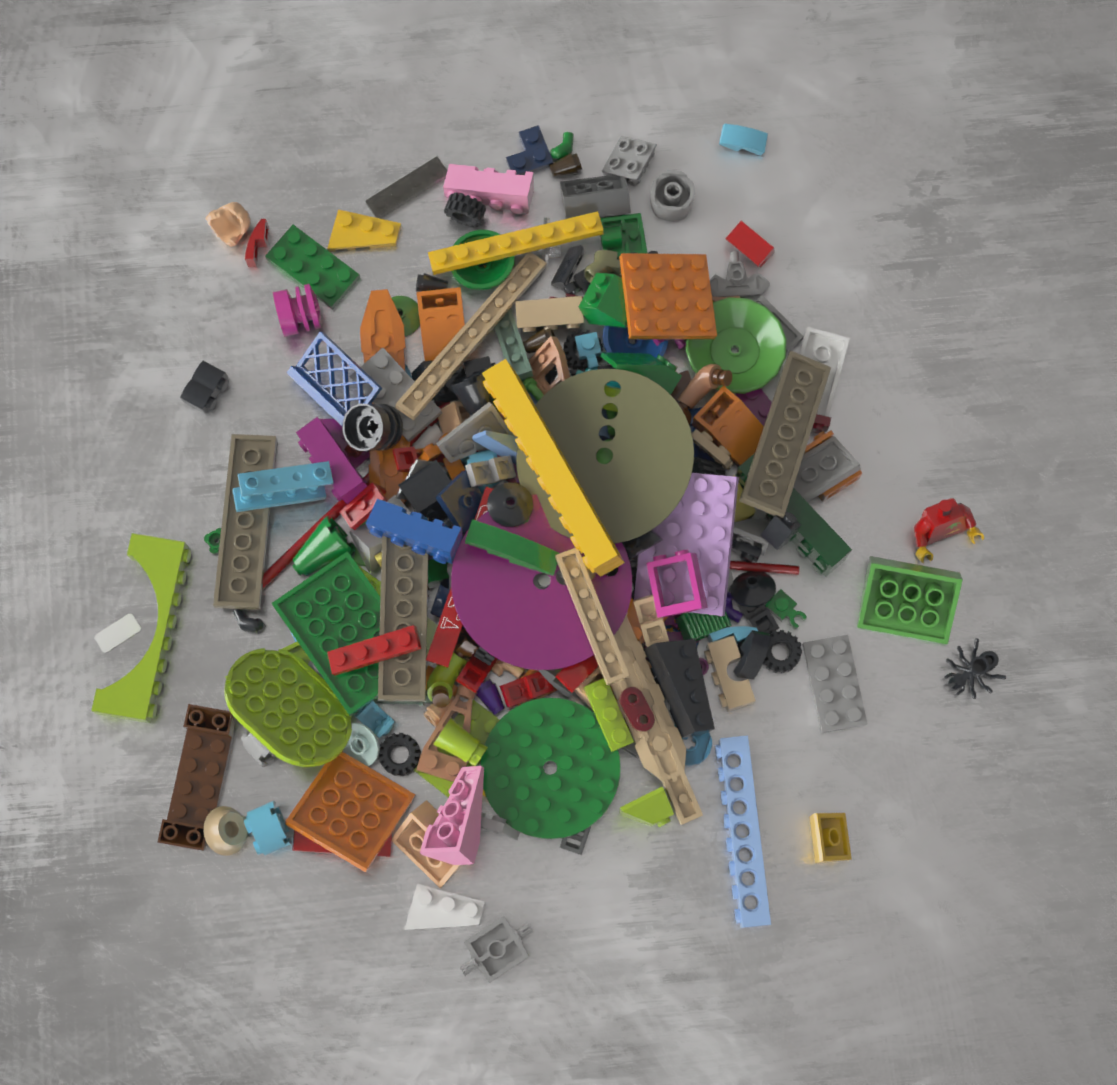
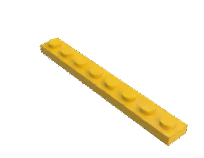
(515, 243)

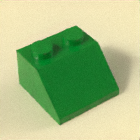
(604, 301)

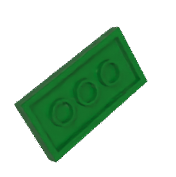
(314, 265)

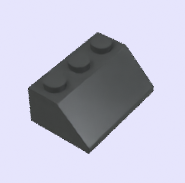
(603, 194)

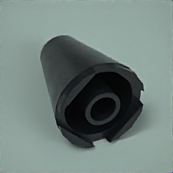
(472, 392)

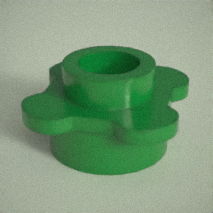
(210, 539)

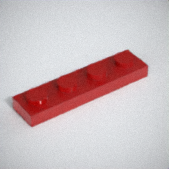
(374, 650)

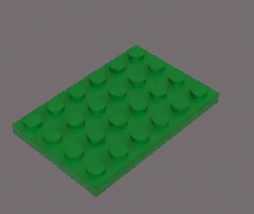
(332, 612)

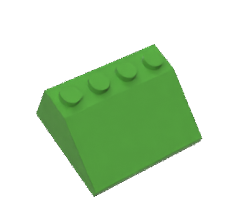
(909, 600)

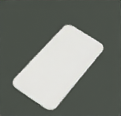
(117, 632)

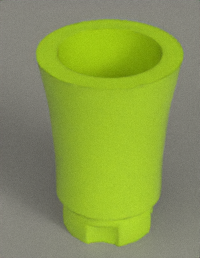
(460, 743)

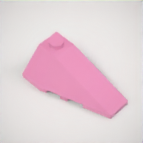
(456, 831)

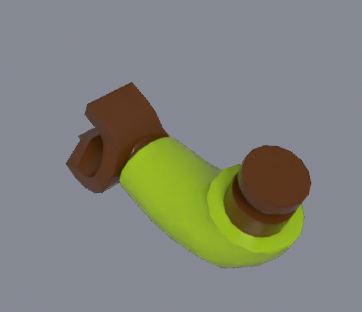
(442, 678)

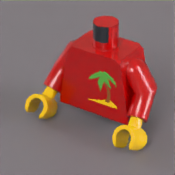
(941, 522)

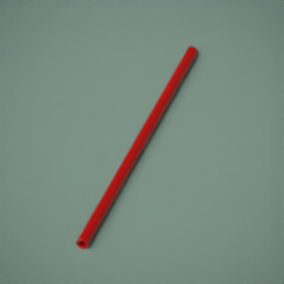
(333, 513)

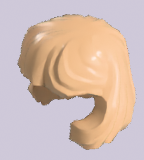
(229, 222)

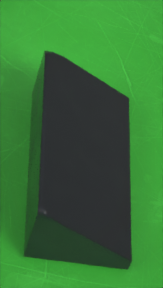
(568, 267)

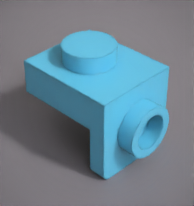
(375, 719)

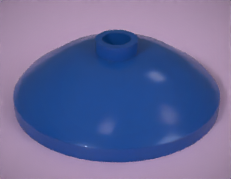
(617, 341)

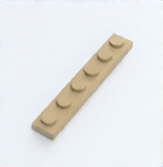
(592, 616)

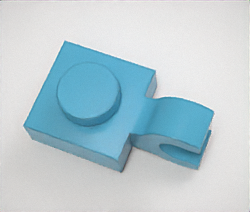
(588, 348)

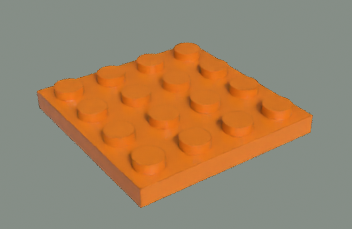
(667, 296)
(350, 810)

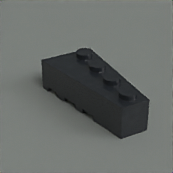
(682, 684)

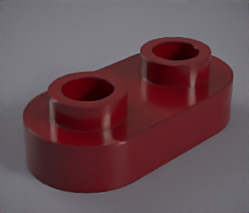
(635, 710)

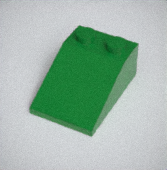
(655, 368)

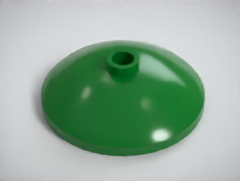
(489, 277)

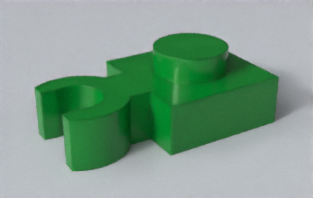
(783, 607)

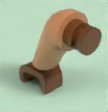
(703, 382)

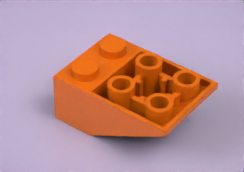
(440, 319)
(730, 425)

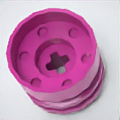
(297, 310)

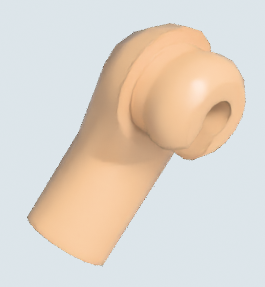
(501, 666)

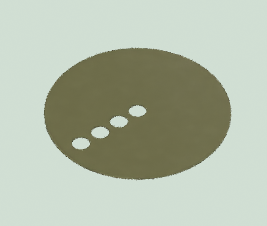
(649, 450)

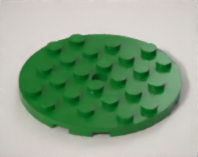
(541, 802)

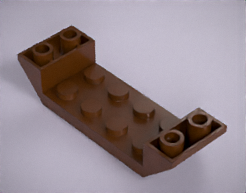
(198, 776)

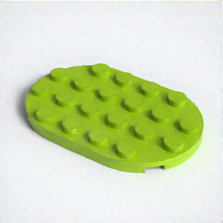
(287, 707)

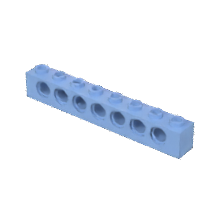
(739, 747)

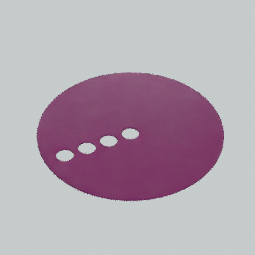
(527, 623)

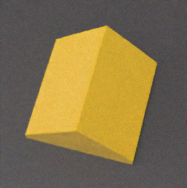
(830, 837)

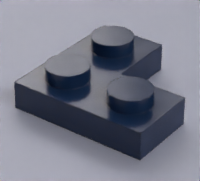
(535, 155)

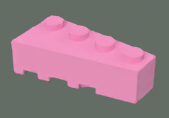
(491, 187)

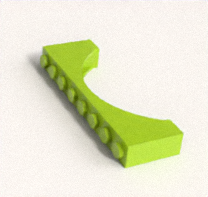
(136, 692)

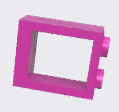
(696, 582)

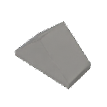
(368, 546)

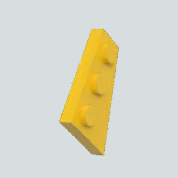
(360, 231)

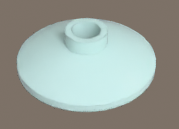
(366, 752)

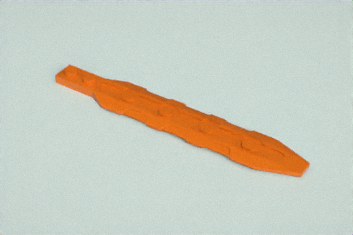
(379, 330)

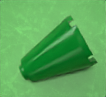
(322, 547)

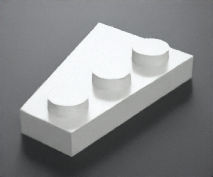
(442, 909)

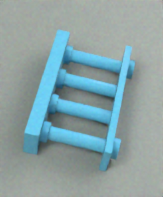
(282, 486)

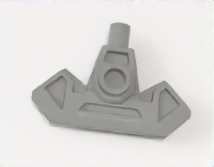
(737, 281)

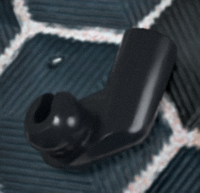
(247, 624)

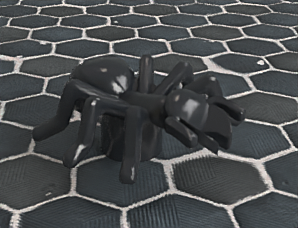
(976, 668)

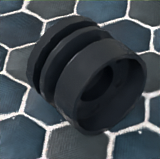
(372, 427)

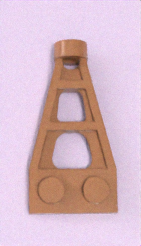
(545, 359)
(440, 764)

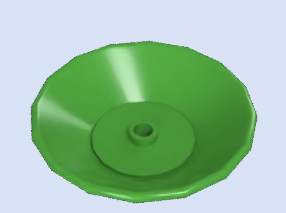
(753, 332)

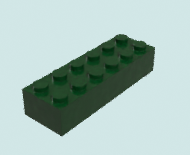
(815, 536)

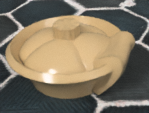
(225, 830)

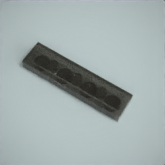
(407, 188)

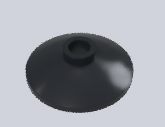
(510, 515)
(753, 588)

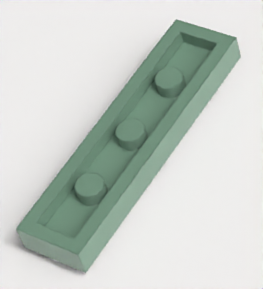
(512, 345)

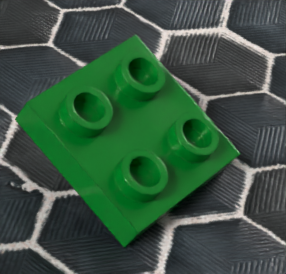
(623, 234)

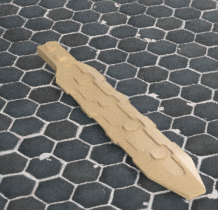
(661, 746)

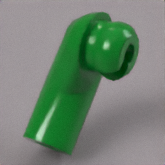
(564, 148)

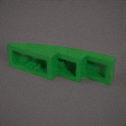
(512, 547)

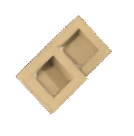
(652, 627)

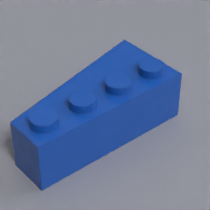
(414, 531)

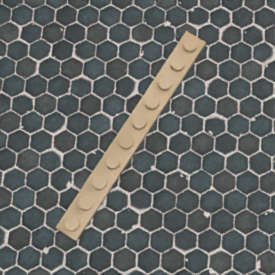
(470, 336)

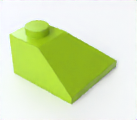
(649, 809)

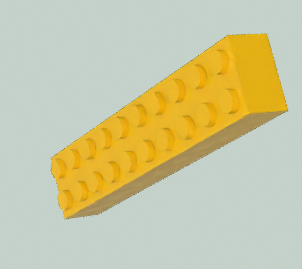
(554, 471)

